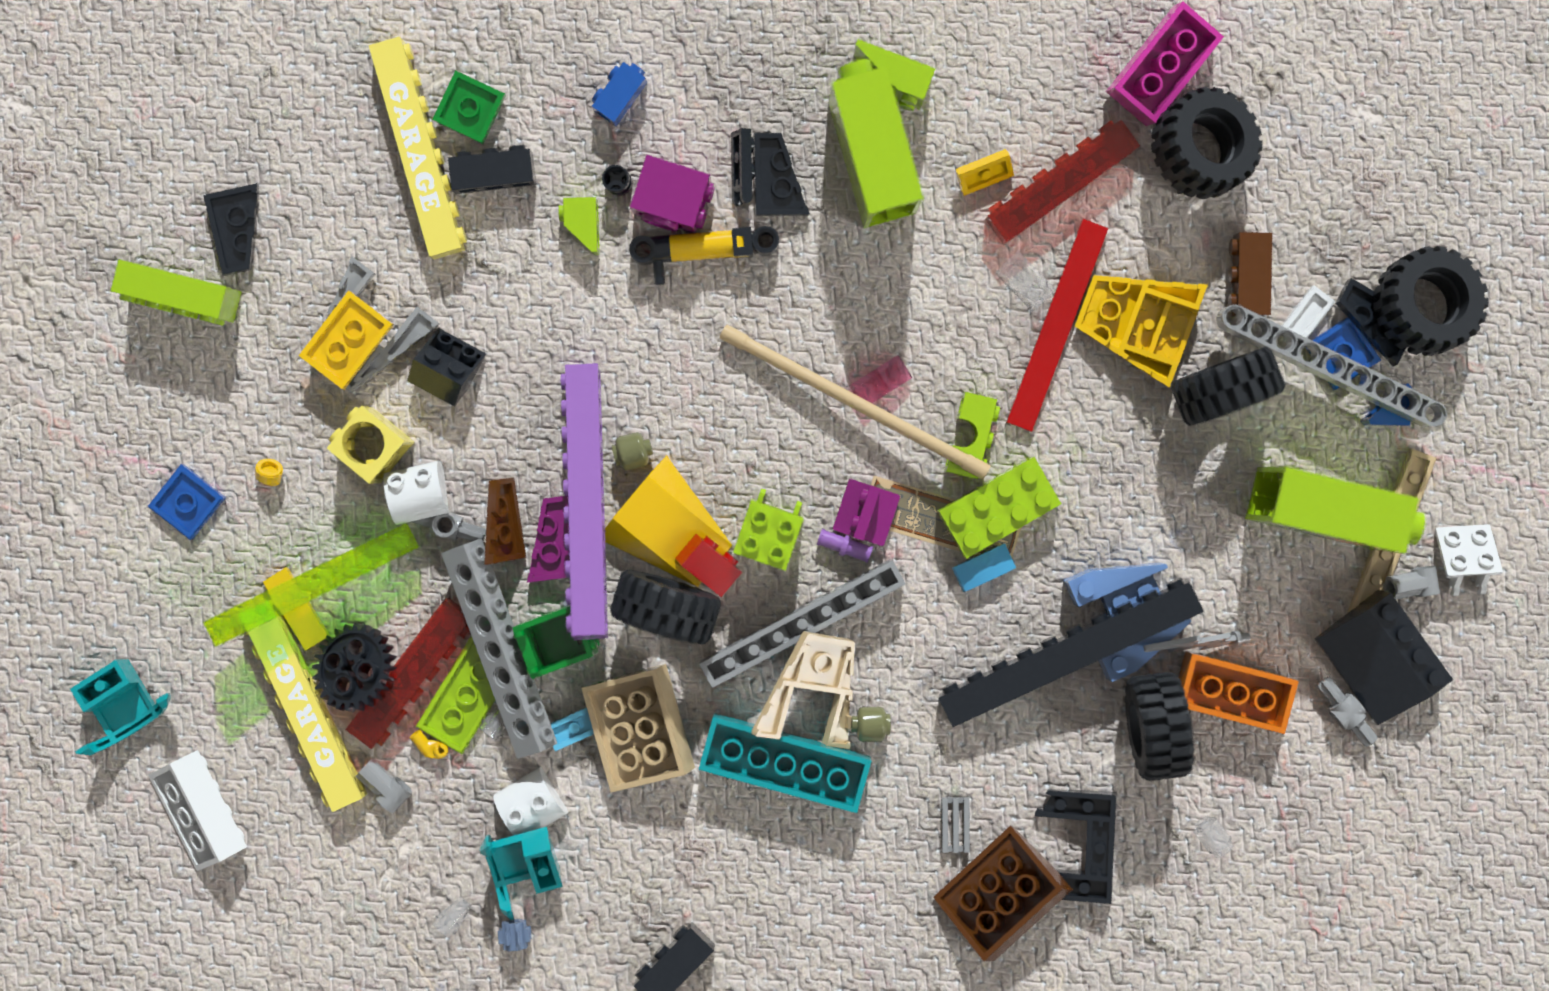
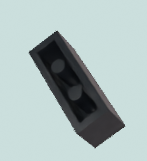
(492, 170)
(675, 961)

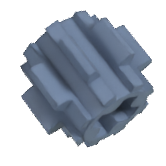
(514, 935)

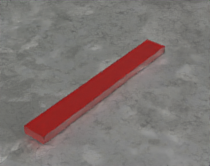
(1057, 325)

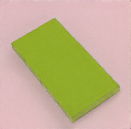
(459, 702)

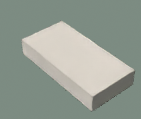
(1308, 312)

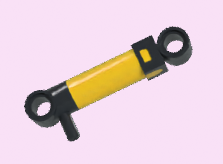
(701, 246)

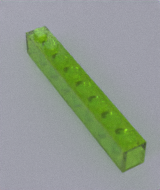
(311, 585)

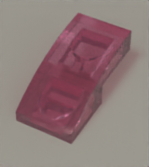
(881, 380)

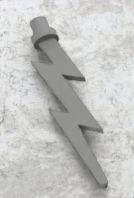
(1234, 638)

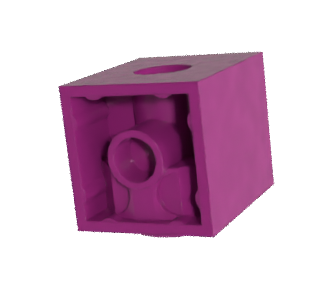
(672, 195)

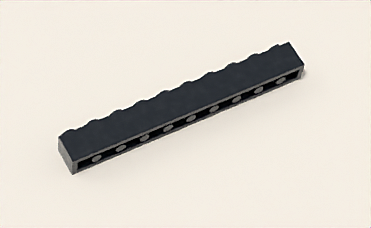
(1071, 652)

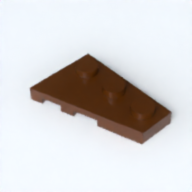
(503, 524)

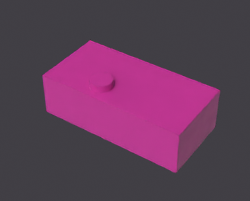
(1164, 63)

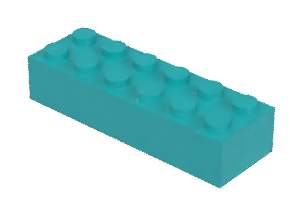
(786, 765)

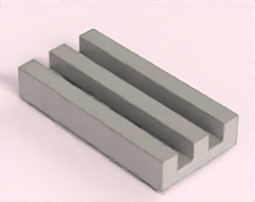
(956, 848)

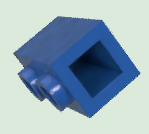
(620, 92)

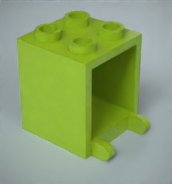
(769, 533)

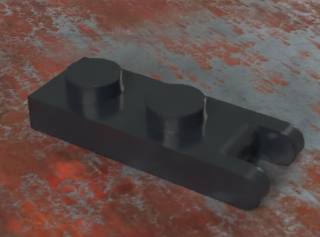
(742, 168)

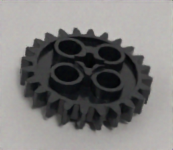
(354, 667)

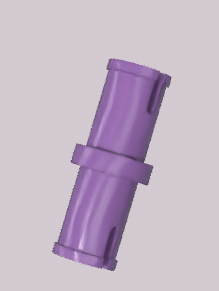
(844, 545)

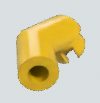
(427, 747)

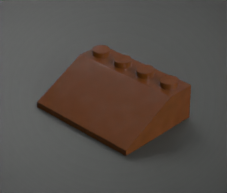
(1002, 894)

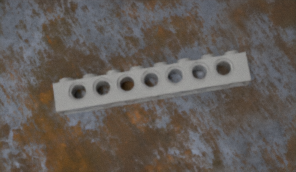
(808, 618)
(498, 649)

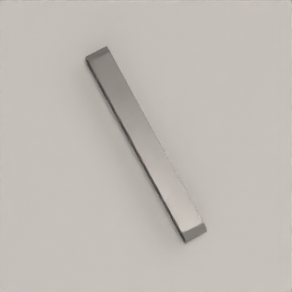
(1344, 367)

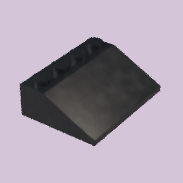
(1383, 657)

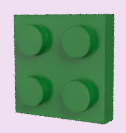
(469, 107)

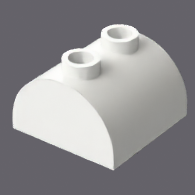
(416, 492)
(529, 803)

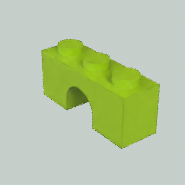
(980, 413)

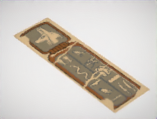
(919, 519)

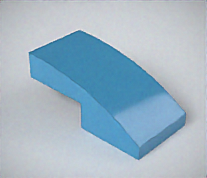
(984, 567)

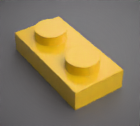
(984, 172)

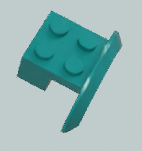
(118, 703)
(519, 859)

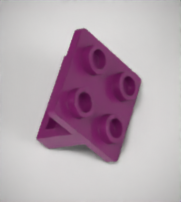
(866, 512)

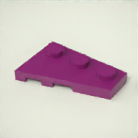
(549, 548)

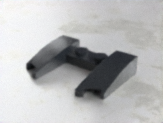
(1099, 811)

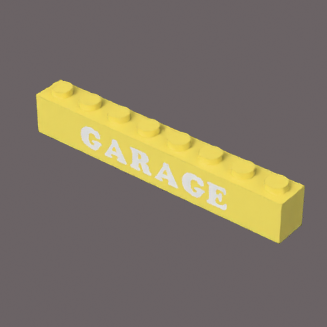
(417, 148)
(307, 714)

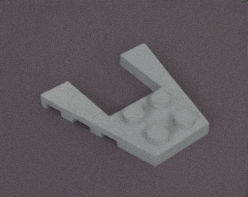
(412, 331)

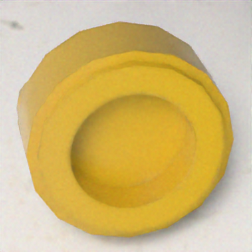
(269, 472)

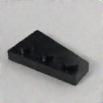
(774, 179)

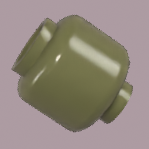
(632, 451)
(871, 724)

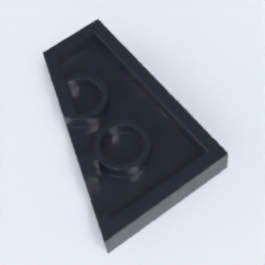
(233, 226)
(1357, 304)

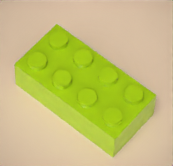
(168, 290)
(999, 507)

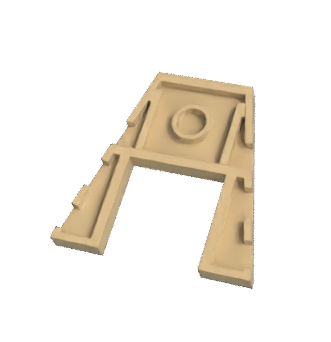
(820, 665)

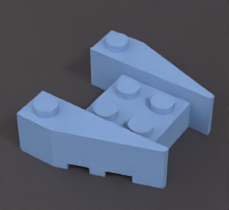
(1116, 587)

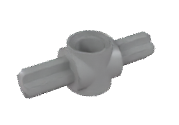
(460, 528)
(1347, 711)

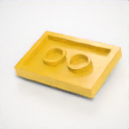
(346, 340)

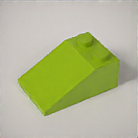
(908, 77)

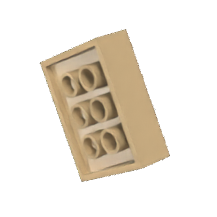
(638, 728)

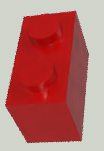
(708, 564)

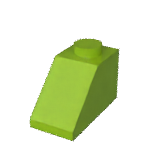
(582, 220)

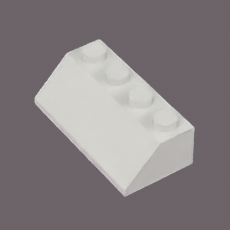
(198, 810)

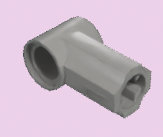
(1417, 583)
(389, 790)

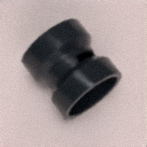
(613, 176)

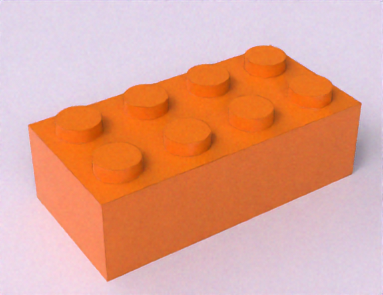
(1237, 692)

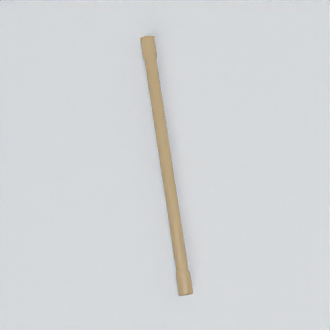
(965, 461)

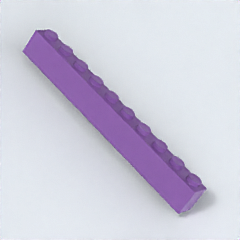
(585, 502)

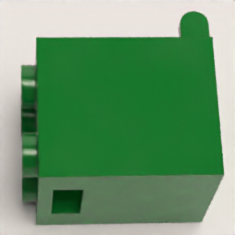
(548, 645)

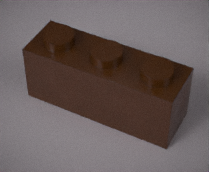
(1251, 272)

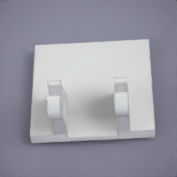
(1466, 553)

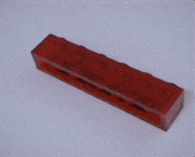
(1062, 181)
(413, 669)

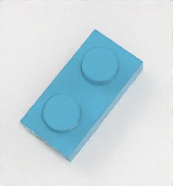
(572, 728)

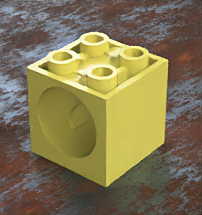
(395, 444)

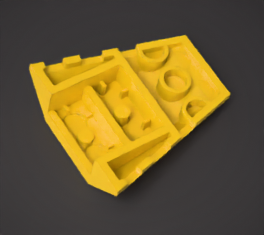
(1142, 320)
(662, 520)

